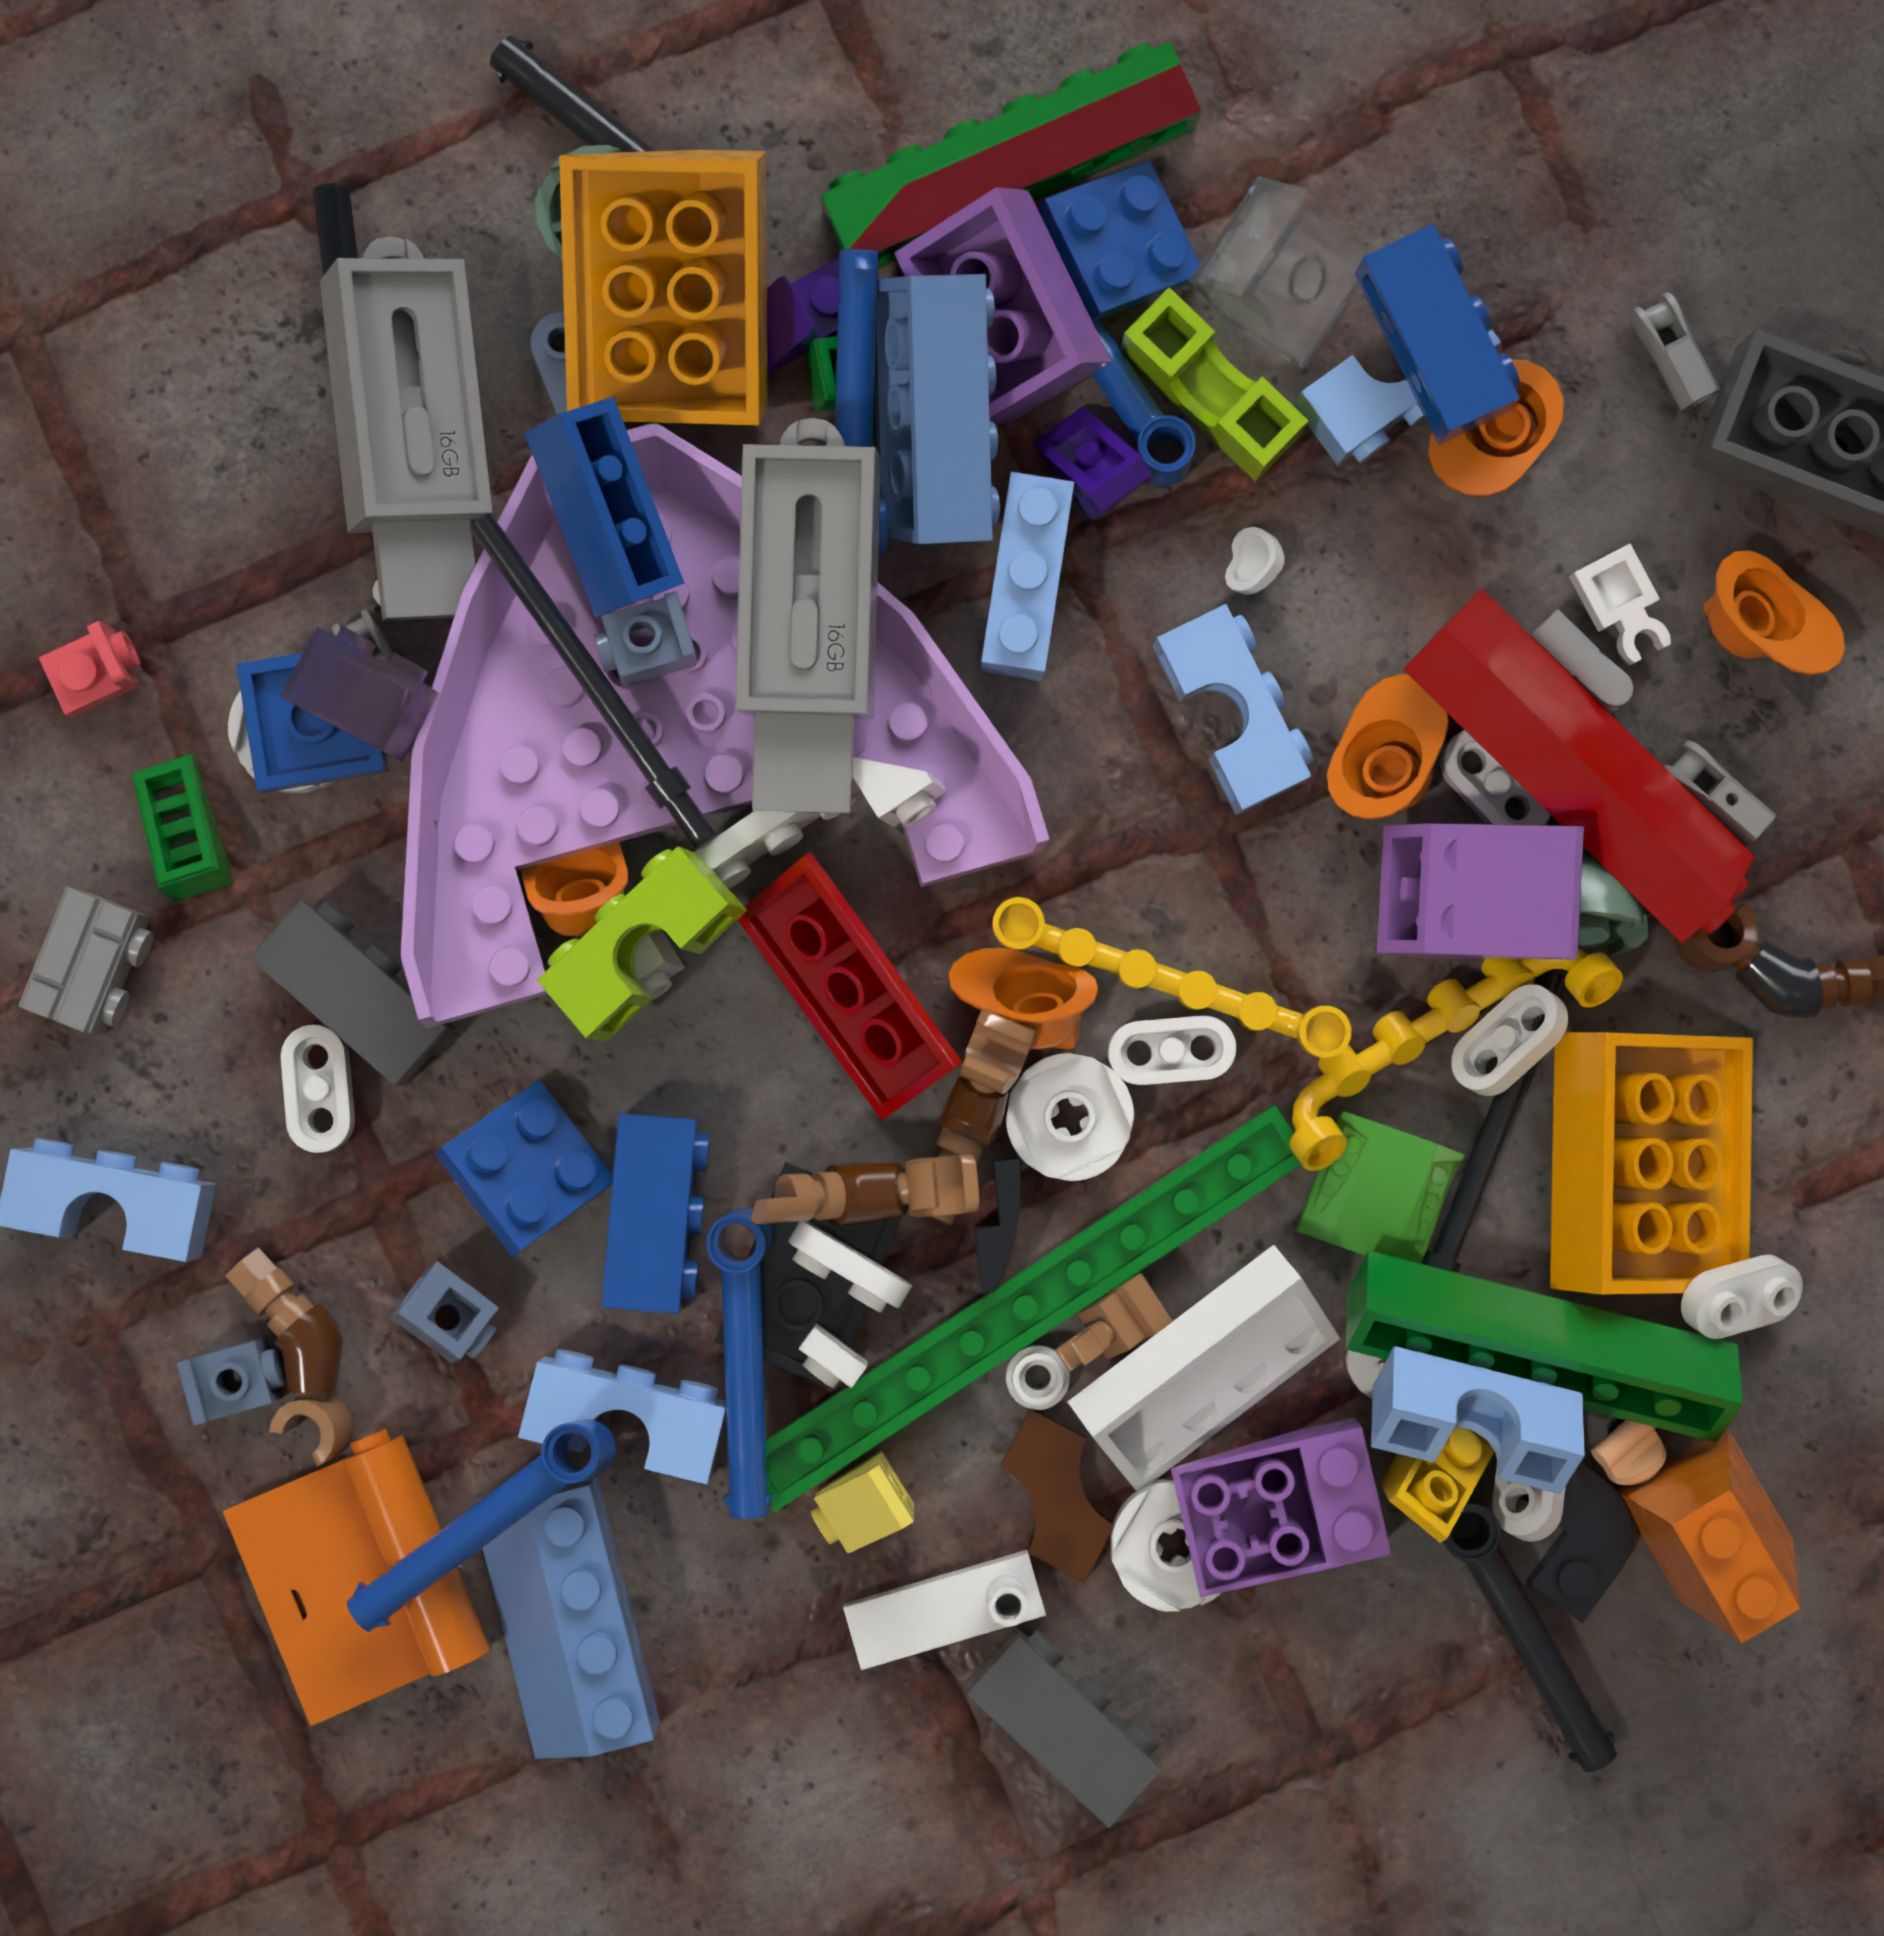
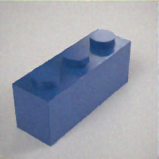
(1438, 333)
(604, 506)
(654, 1213)

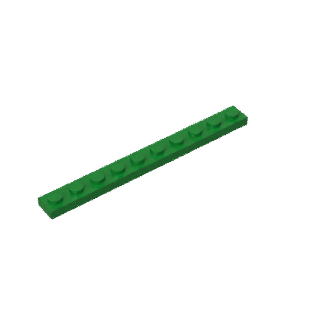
(1028, 1305)

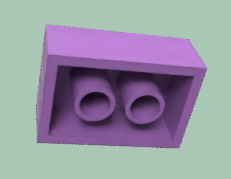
(1040, 324)

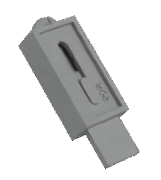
(408, 420)
(807, 613)

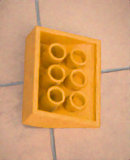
(666, 284)
(1649, 1160)

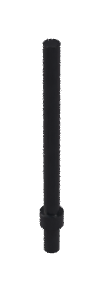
(666, 785)
(1483, 1159)

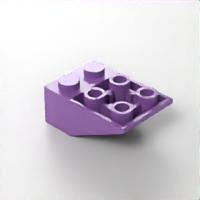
(1480, 891)
(1281, 1508)

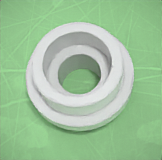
(1037, 1397)

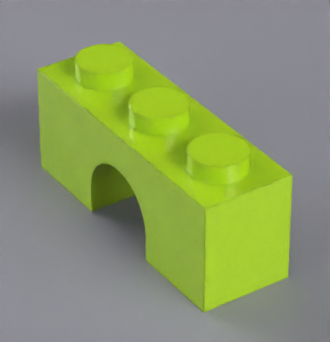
(1182, 360)
(596, 975)

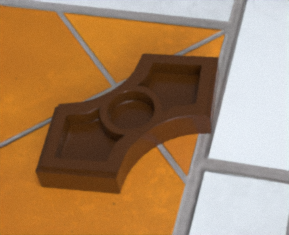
(1066, 1524)

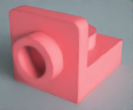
(92, 669)

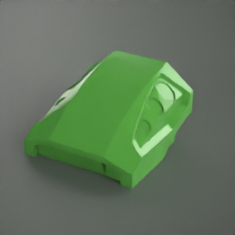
(1379, 1191)

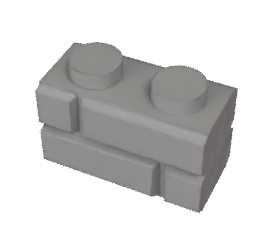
(87, 962)

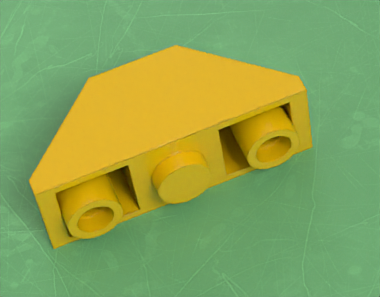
(1439, 1490)

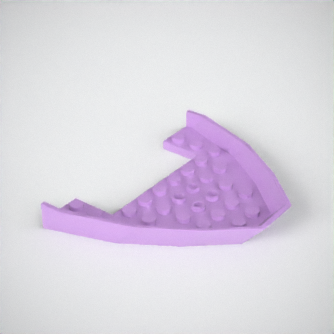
(531, 773)

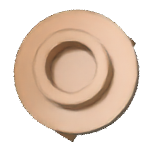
(1631, 1453)

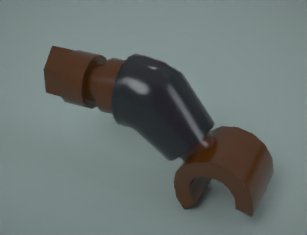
(1779, 979)

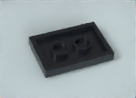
(799, 1299)

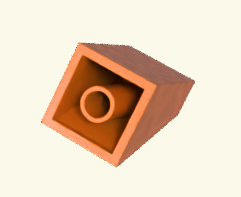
(1718, 1538)

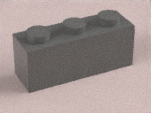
(350, 989)
(1065, 1724)

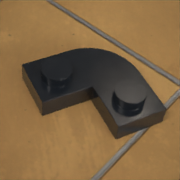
(1589, 1548)

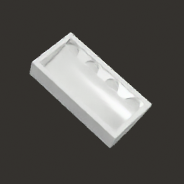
(1205, 1369)

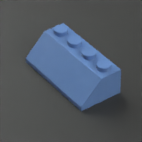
(935, 407)
(571, 1628)

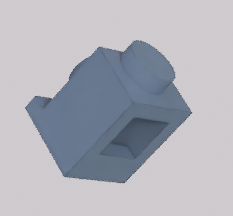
(668, 653)
(442, 1288)
(206, 1388)

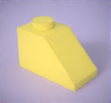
(863, 1504)

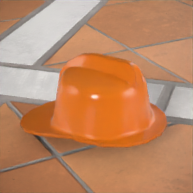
(1505, 448)
(1770, 615)
(1387, 750)
(576, 887)
(1026, 991)

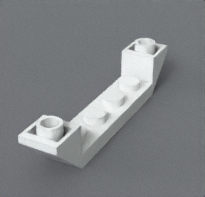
(891, 790)

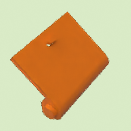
(311, 1550)

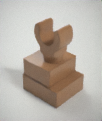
(1115, 1323)

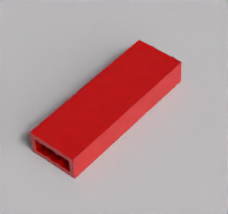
(1583, 767)

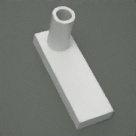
(944, 1609)

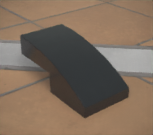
(996, 1240)

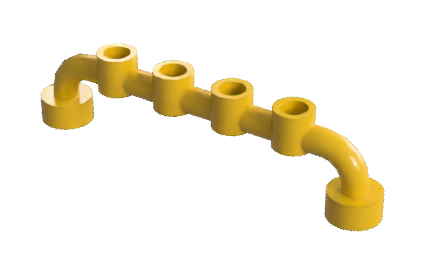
(1320, 1031)
(1321, 1142)

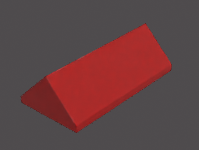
(847, 987)

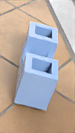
(1354, 410)
(1027, 576)
(1216, 657)
(163, 1209)
(680, 1422)
(1526, 1422)

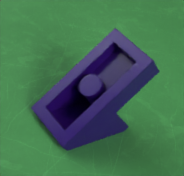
(801, 313)
(1094, 459)

